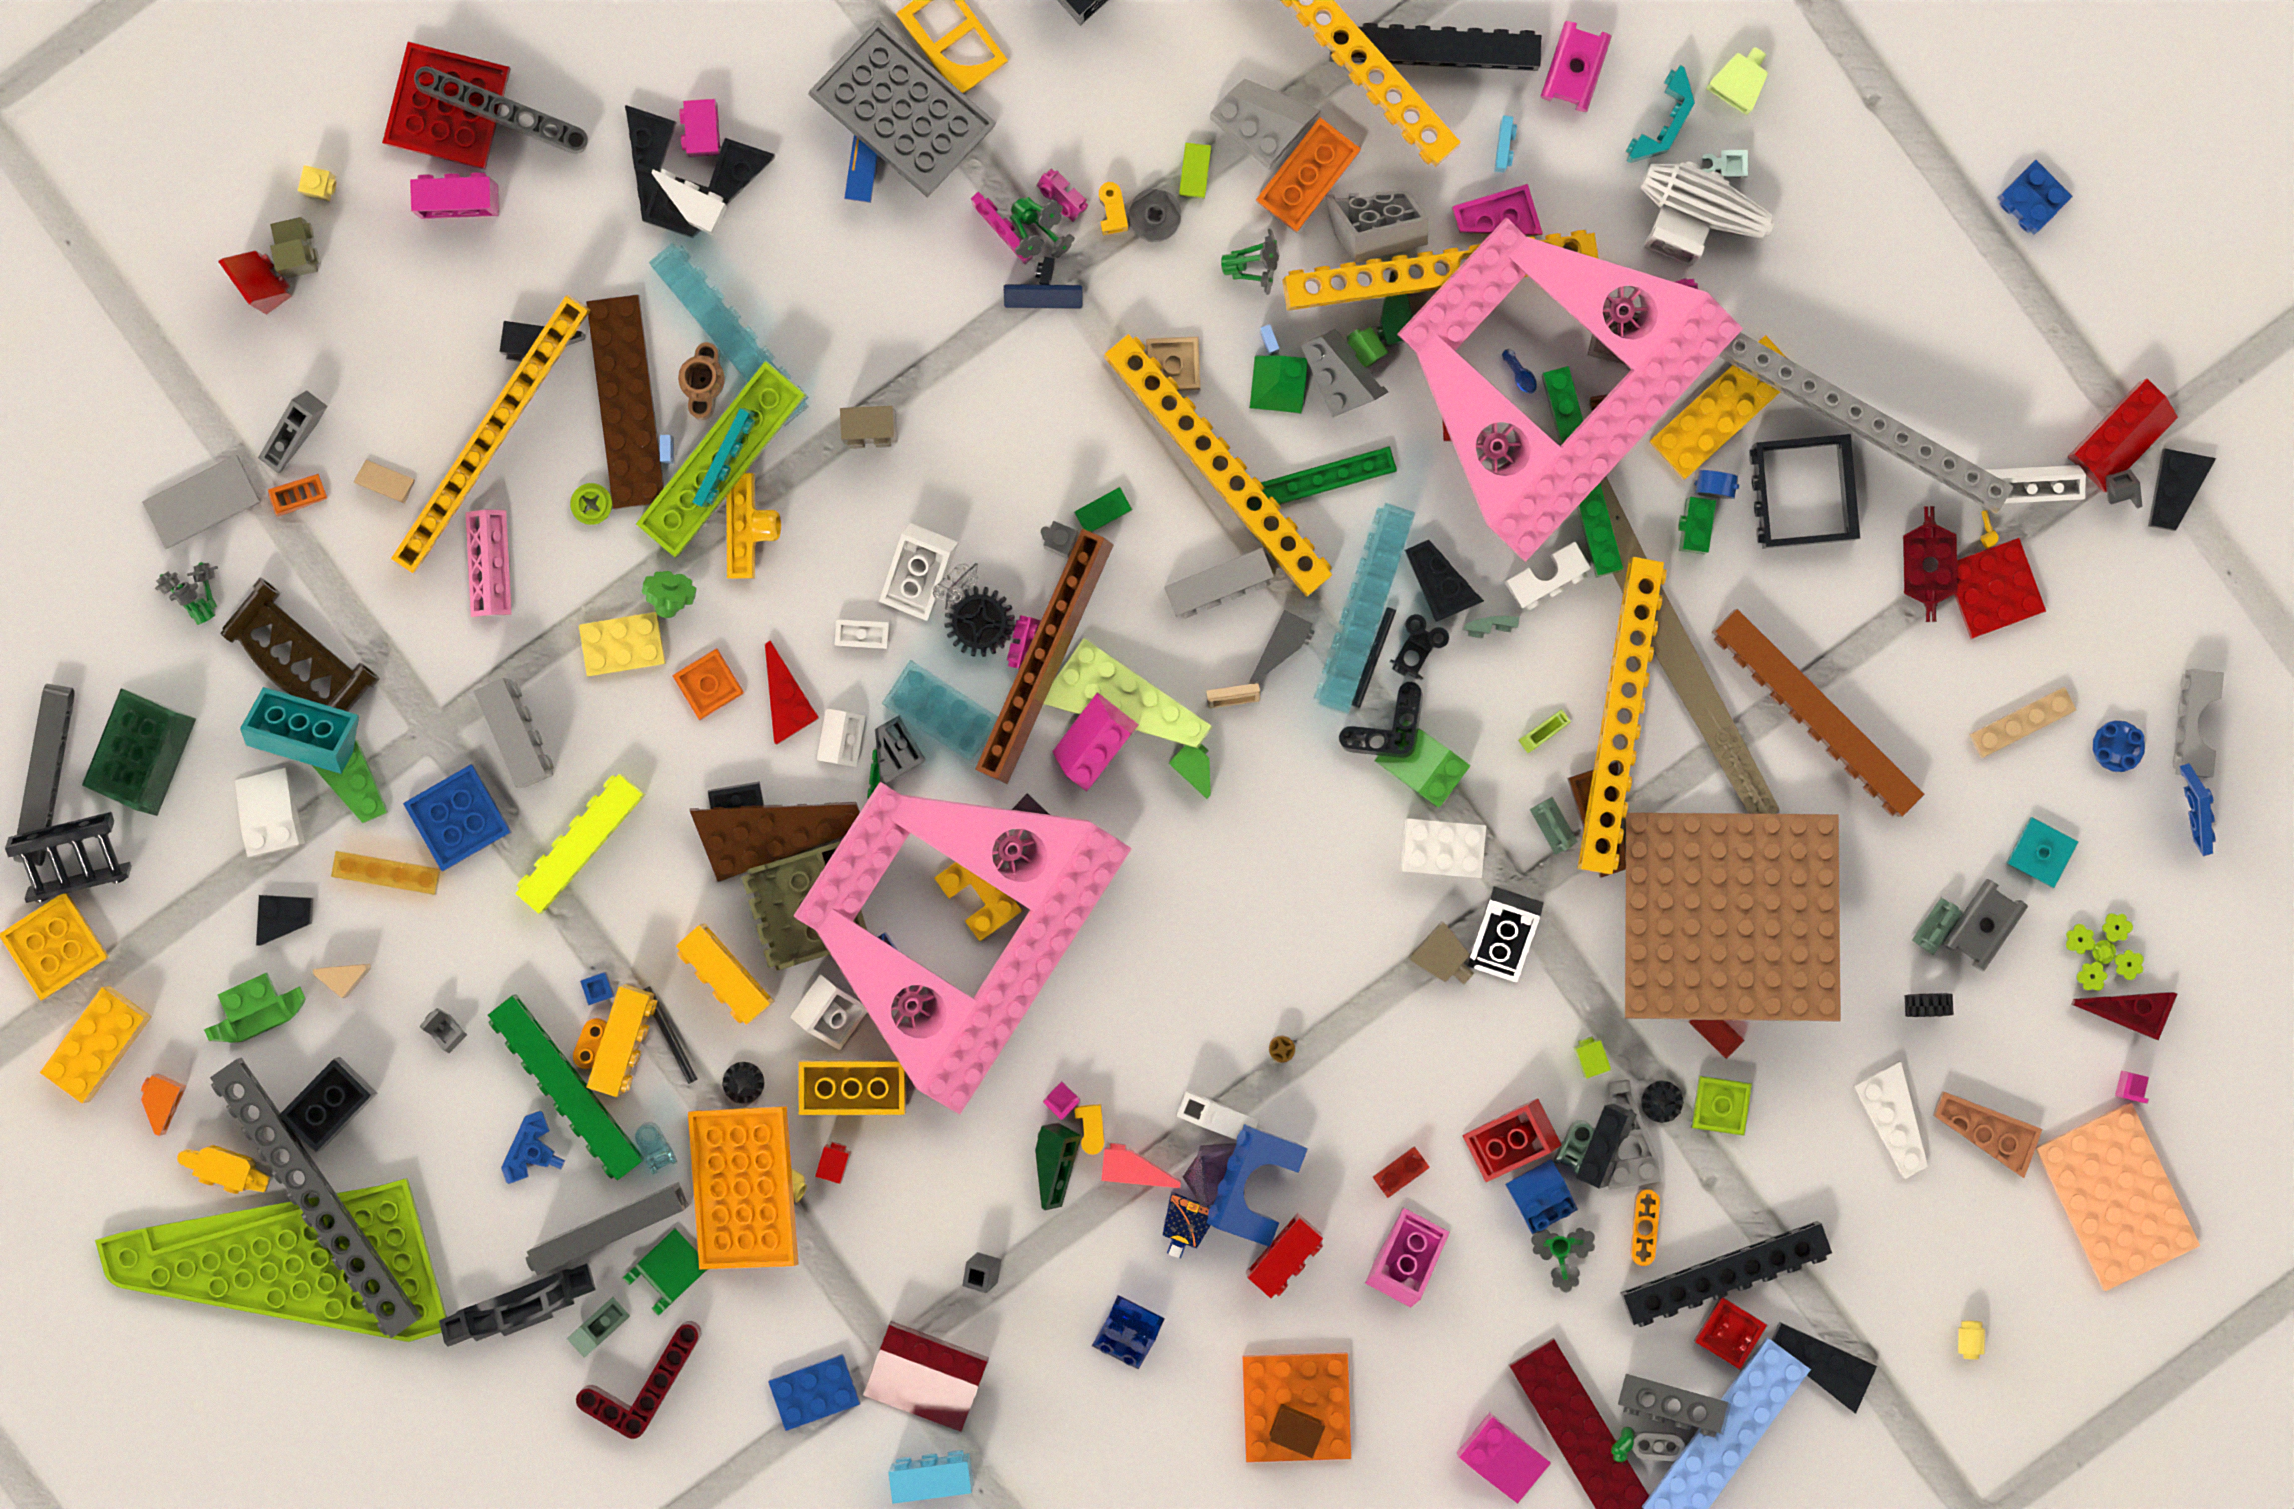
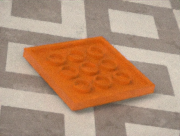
(1306, 1383)

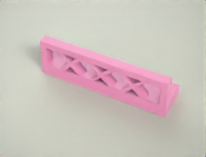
(492, 562)

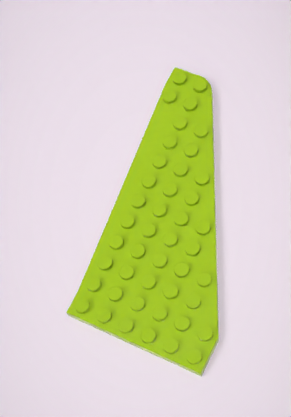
(276, 1267)

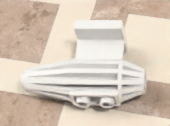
(1692, 205)

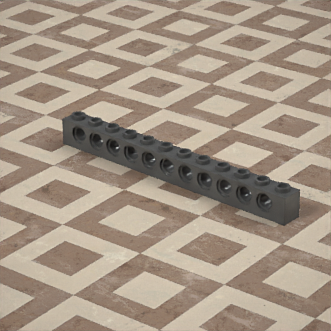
(299, 1160)

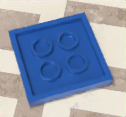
(457, 817)

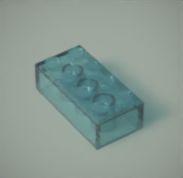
(940, 710)

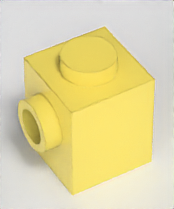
(317, 183)

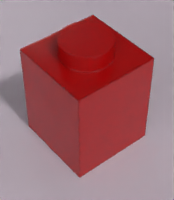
(833, 1162)

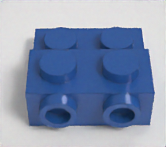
(2034, 198)

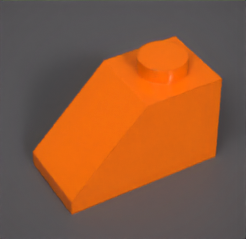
(160, 1101)

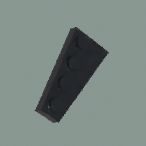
(1831, 1368)

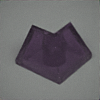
(1208, 1171)

